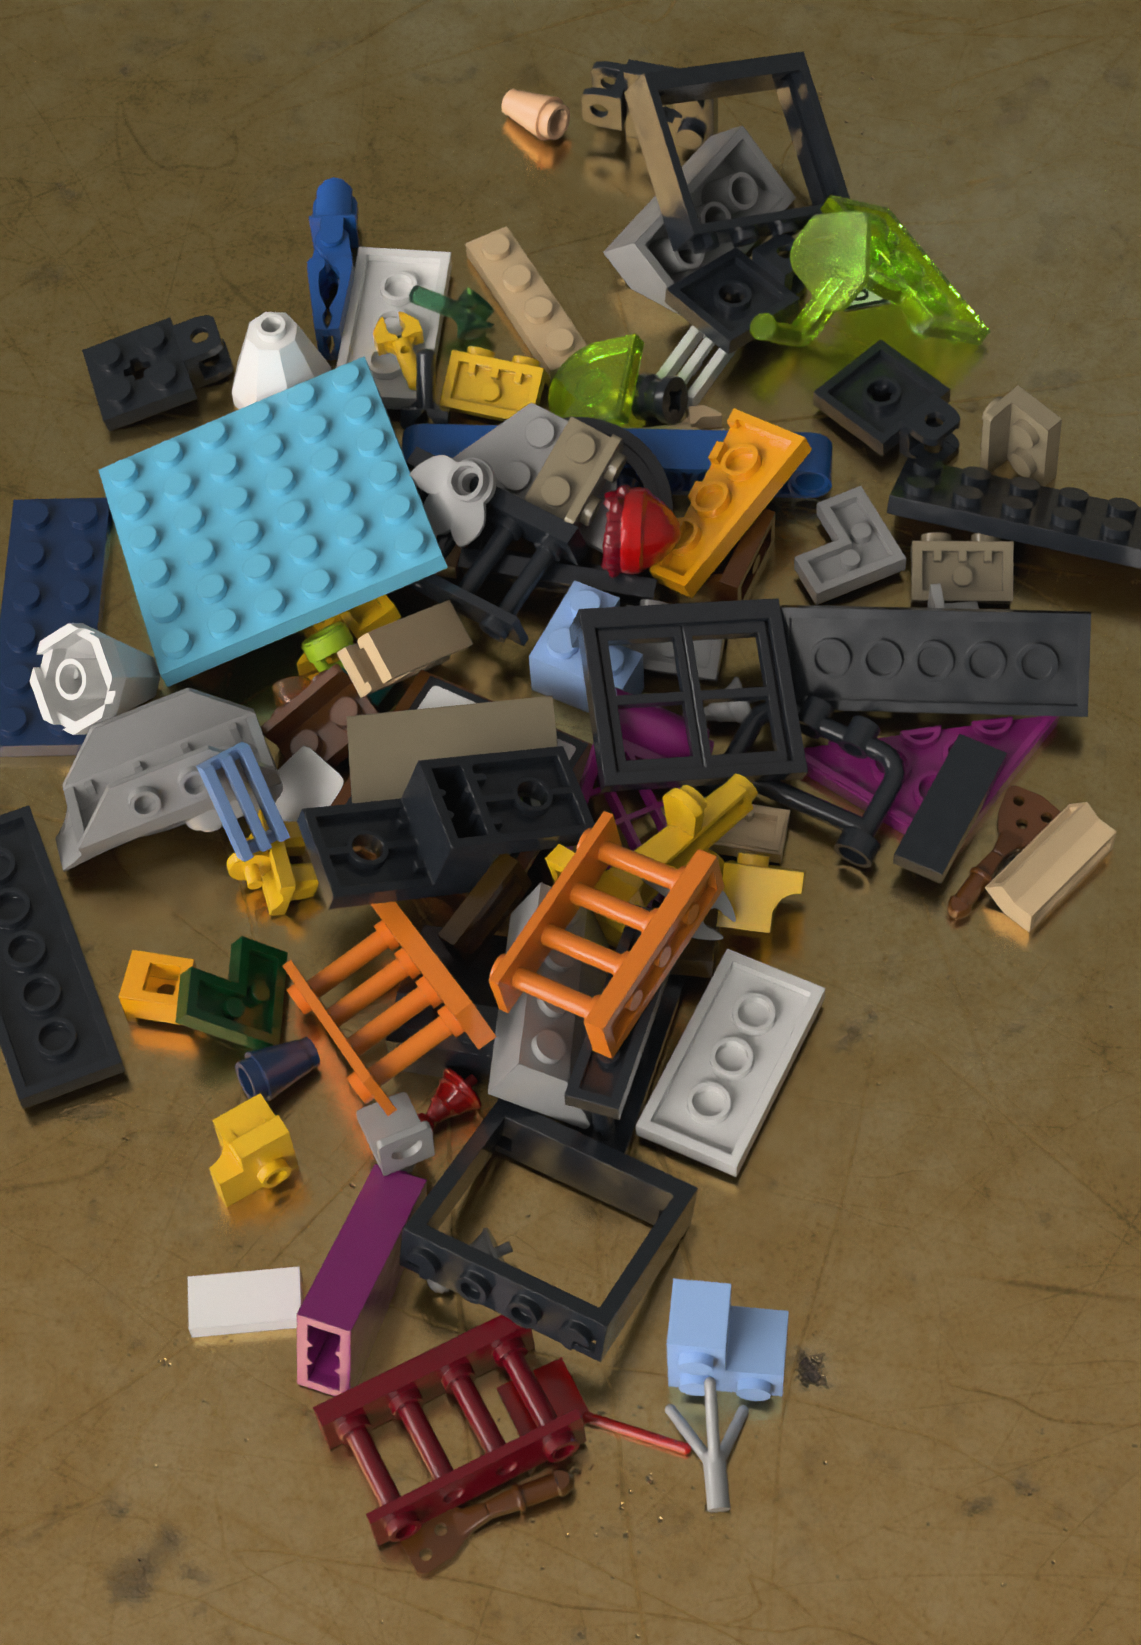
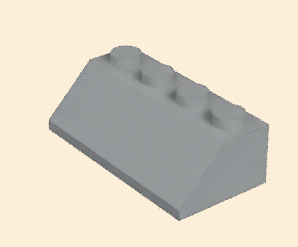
(725, 181)
(538, 1040)

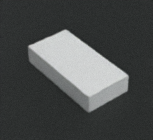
(244, 1301)

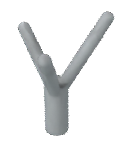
(716, 1454)

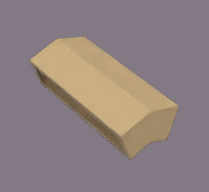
(1052, 865)

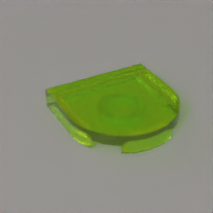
(598, 381)

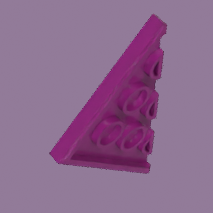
(923, 757)

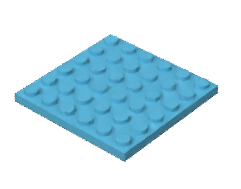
(269, 521)

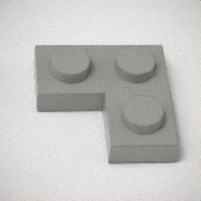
(859, 551)

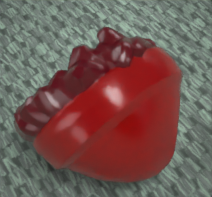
(637, 530)

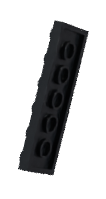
(1018, 510)
(940, 659)
(49, 1005)

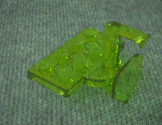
(869, 248)

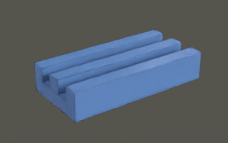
(262, 839)

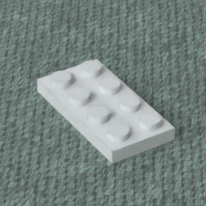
(382, 290)
(730, 1062)

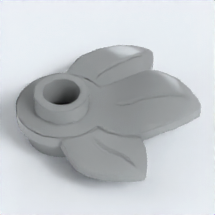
(450, 501)

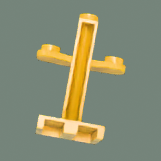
(691, 825)

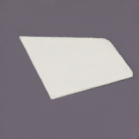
(306, 784)

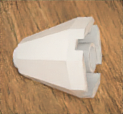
(274, 359)
(90, 678)

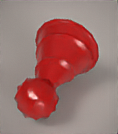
(451, 1098)

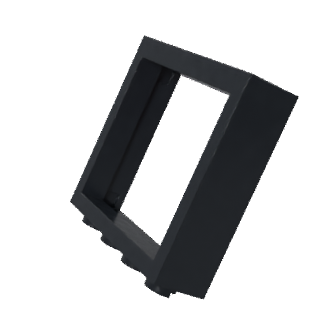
(805, 122)
(578, 1163)

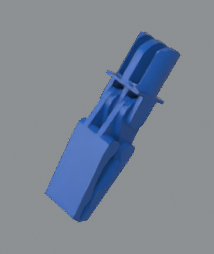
(333, 235)

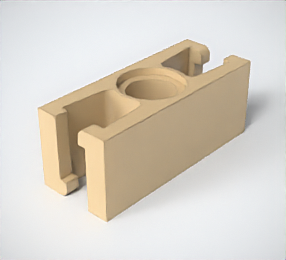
(404, 648)

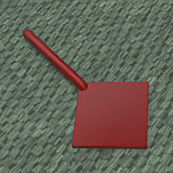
(566, 1397)

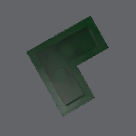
(245, 1005)

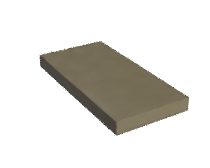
(389, 744)

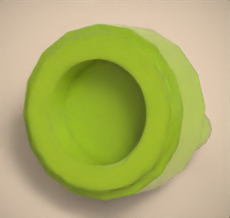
(325, 643)

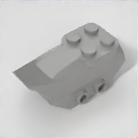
(142, 773)

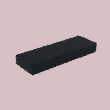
(950, 808)

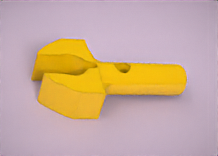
(401, 347)

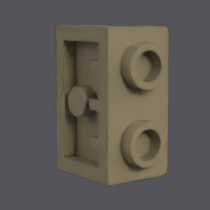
(1023, 433)
(577, 472)
(965, 569)

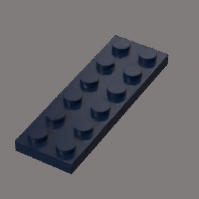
(50, 580)

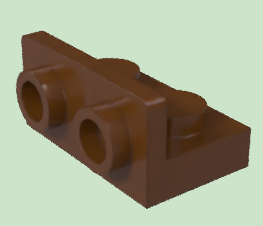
(319, 717)

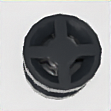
(659, 398)

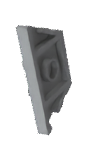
(520, 450)

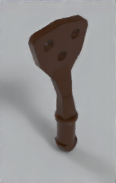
(1010, 840)
(464, 1521)

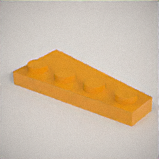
(736, 489)

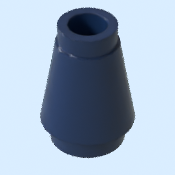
(276, 1067)

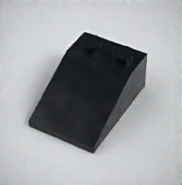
(453, 1052)

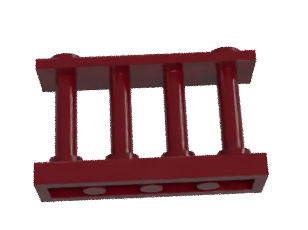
(406, 1389)

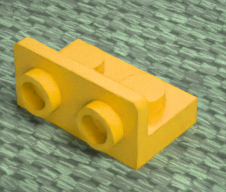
(491, 386)

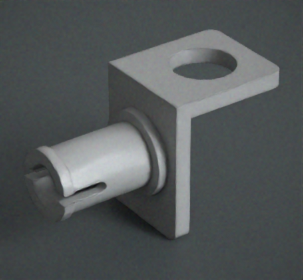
(396, 1139)

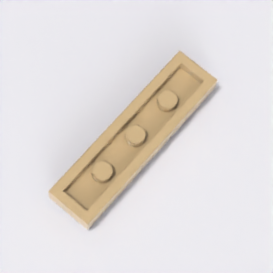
(525, 298)

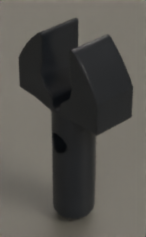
(425, 393)

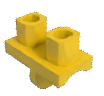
(273, 871)

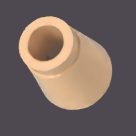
(538, 113)

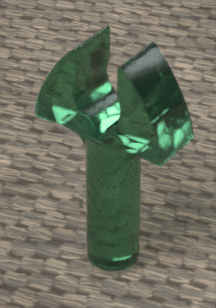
(468, 311)

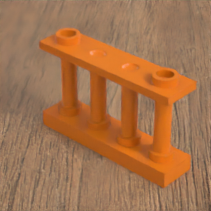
(635, 972)
(433, 988)

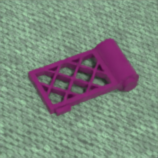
(645, 735)

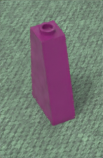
(355, 1284)

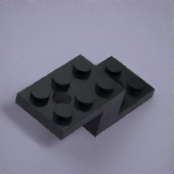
(445, 826)

